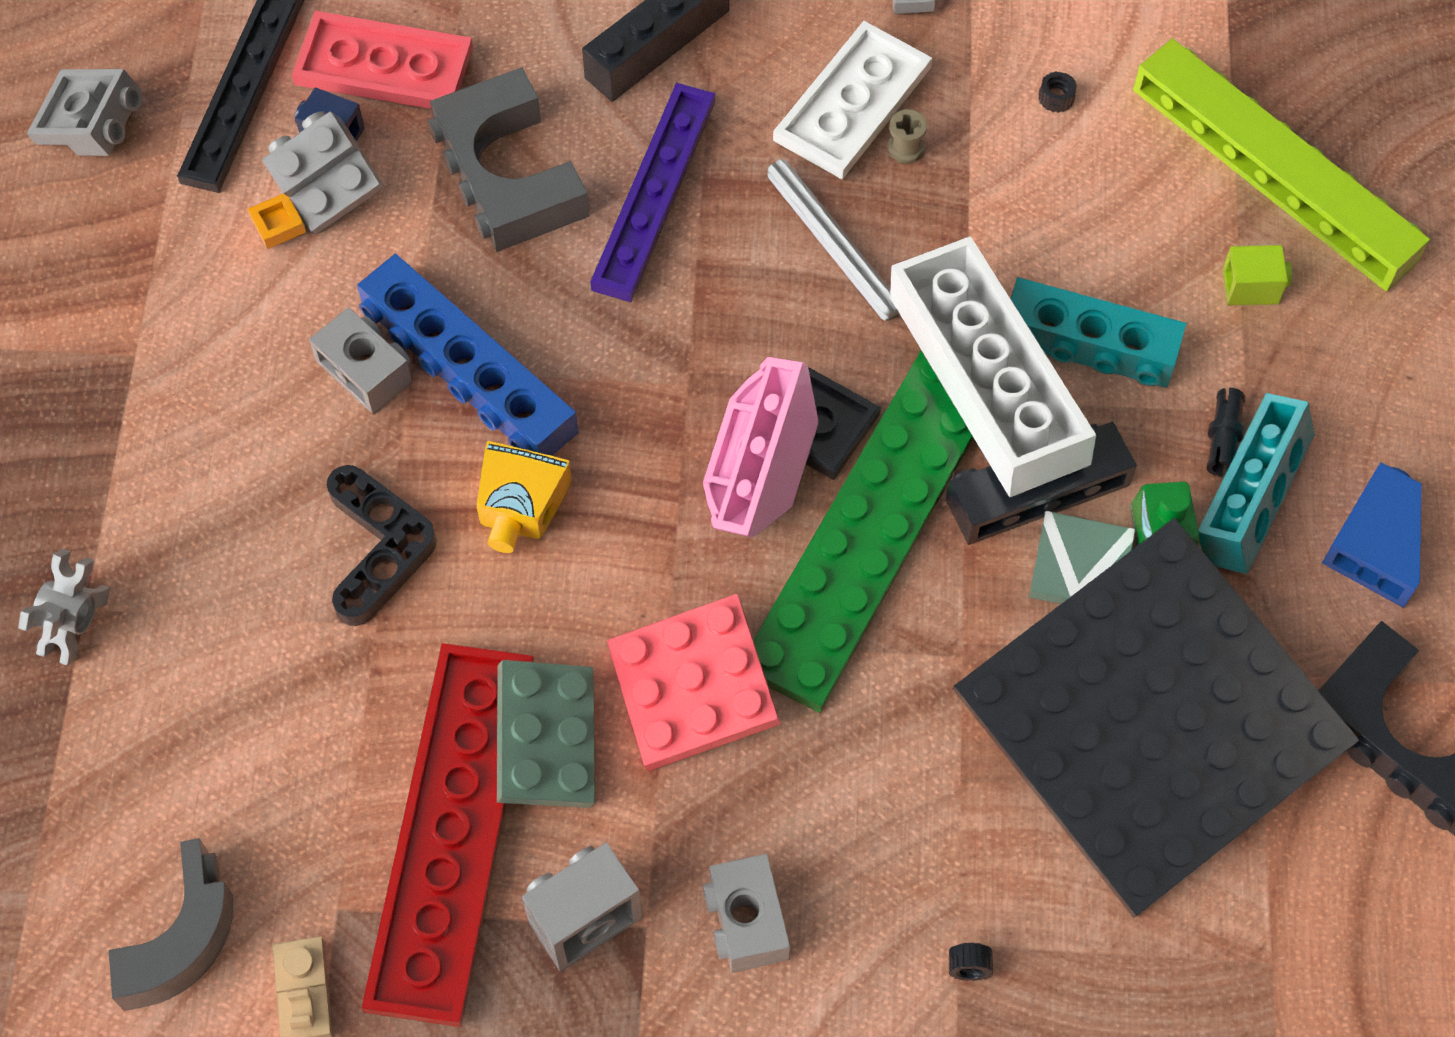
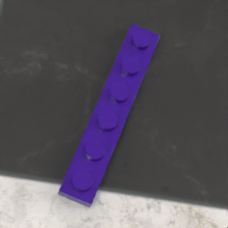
(652, 193)

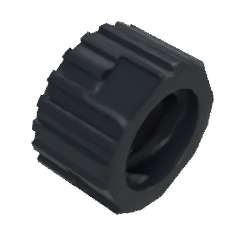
(1054, 102)
(970, 961)

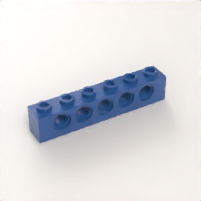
(399, 286)

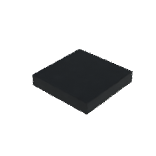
(842, 424)

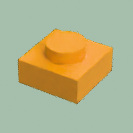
(276, 220)

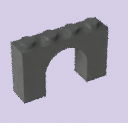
(506, 207)

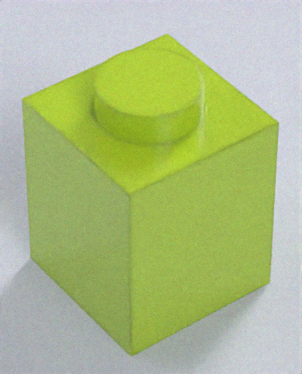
(1256, 275)

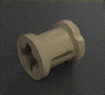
(907, 132)

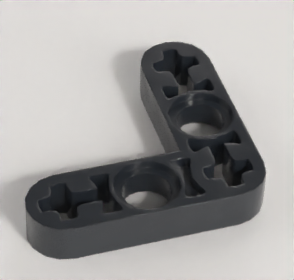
(390, 532)

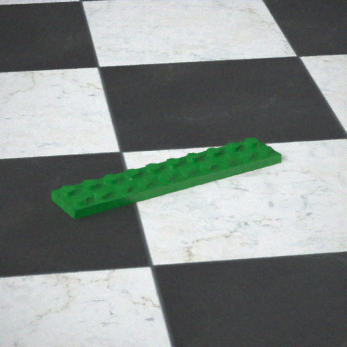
(863, 540)

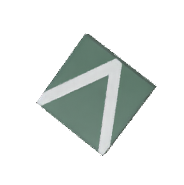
(1074, 553)

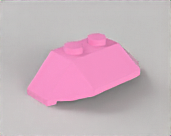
(761, 448)

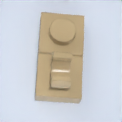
(302, 988)

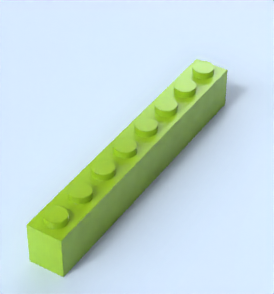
(1280, 164)

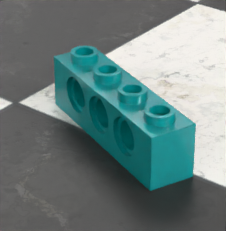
(1112, 323)
(1256, 482)

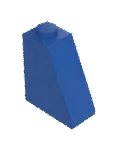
(1382, 537)

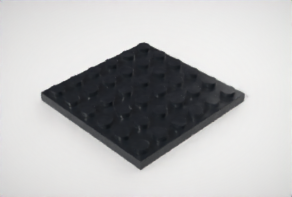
(1154, 716)

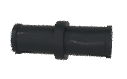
(1225, 430)

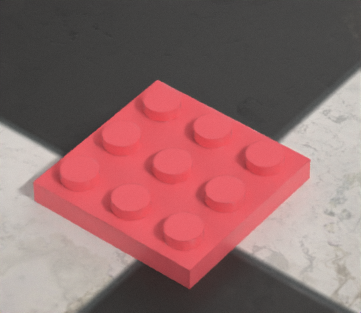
(693, 682)

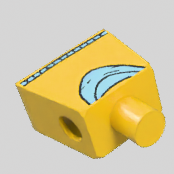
(519, 493)

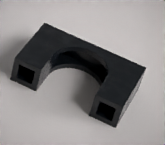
(1357, 697)

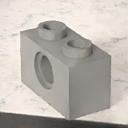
(370, 380)
(752, 885)

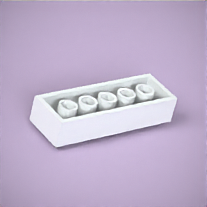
(991, 366)

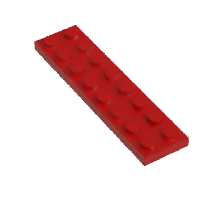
(443, 848)

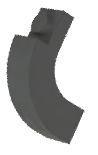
(183, 953)

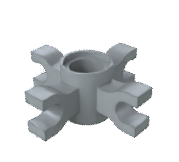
(64, 607)

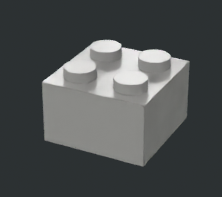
(582, 905)

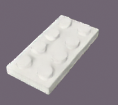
(852, 99)

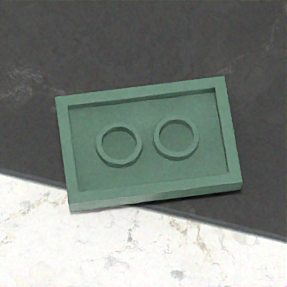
(545, 734)

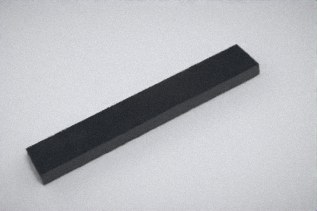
(238, 94)

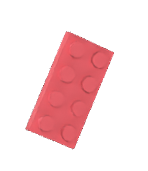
(381, 60)

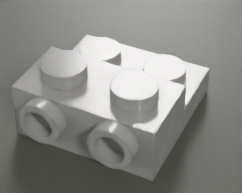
(86, 110)
(322, 170)

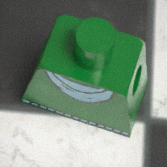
(1158, 505)

